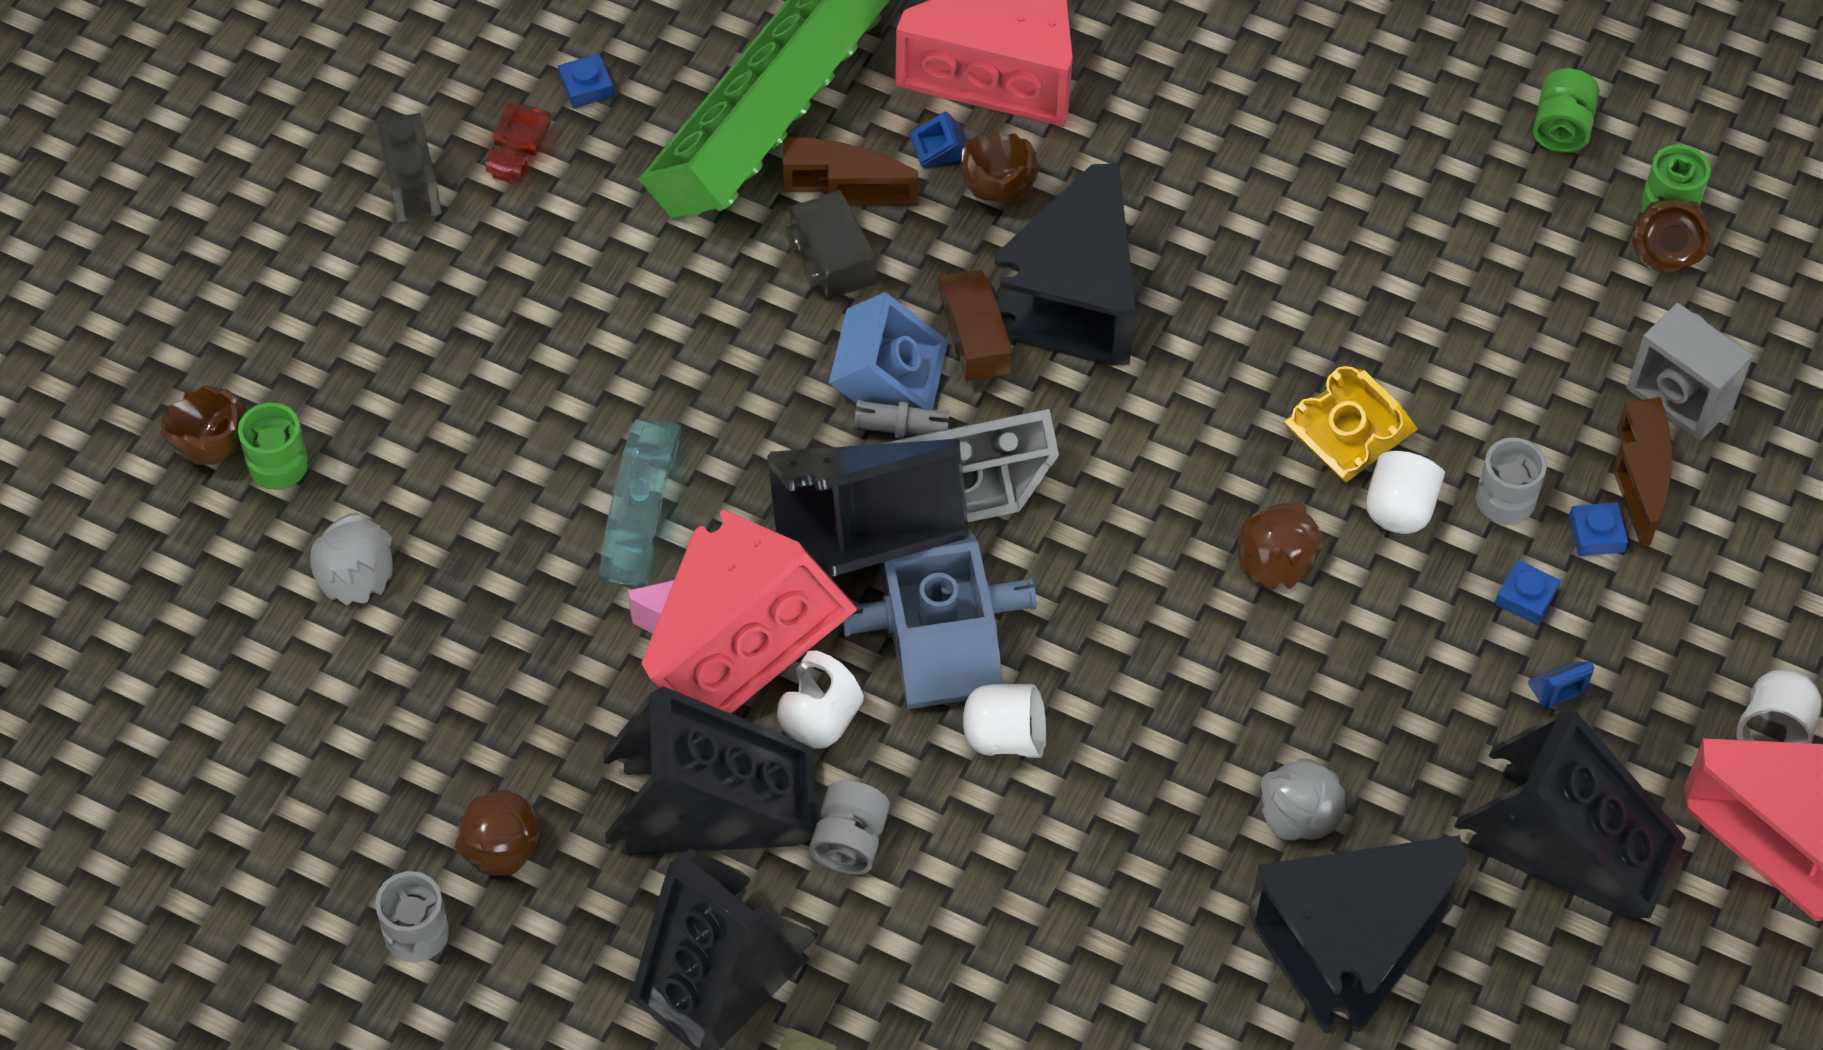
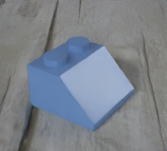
(888, 355)

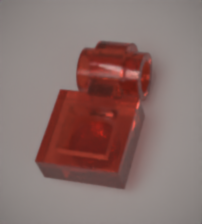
(517, 132)

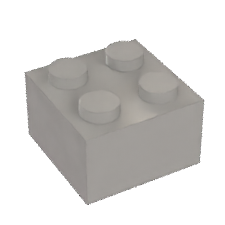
(1690, 369)

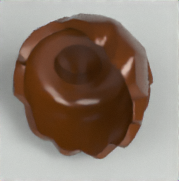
(999, 167)
(1671, 235)
(204, 425)
(1279, 545)
(498, 833)

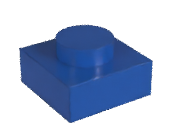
(585, 81)
(1598, 529)
(1527, 592)

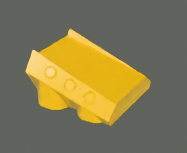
(1350, 422)

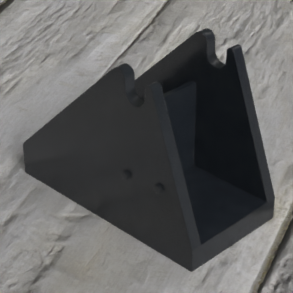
(1074, 273)
(869, 500)
(711, 780)
(1577, 819)
(1354, 920)
(711, 955)

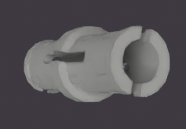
(899, 419)

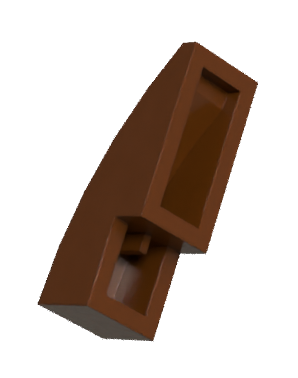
(859, 173)
(975, 325)
(1644, 464)

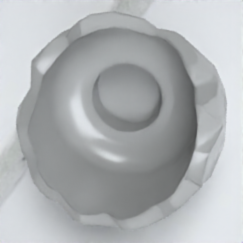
(352, 559)
(1302, 800)

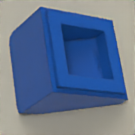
(939, 141)
(1562, 683)

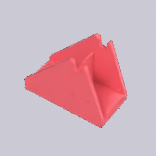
(989, 55)
(740, 613)
(1765, 809)

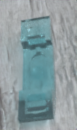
(638, 502)

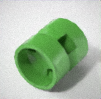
(1566, 110)
(1676, 174)
(273, 446)

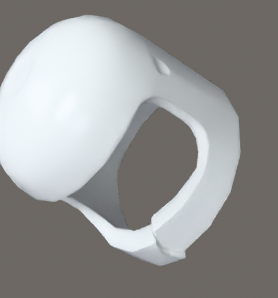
(1403, 491)
(1786, 700)
(815, 716)
(999, 720)

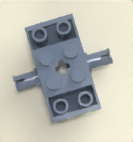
(942, 620)

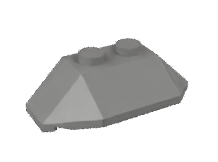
(1001, 460)

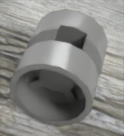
(1510, 481)
(849, 827)
(412, 916)

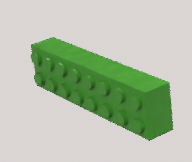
(757, 103)

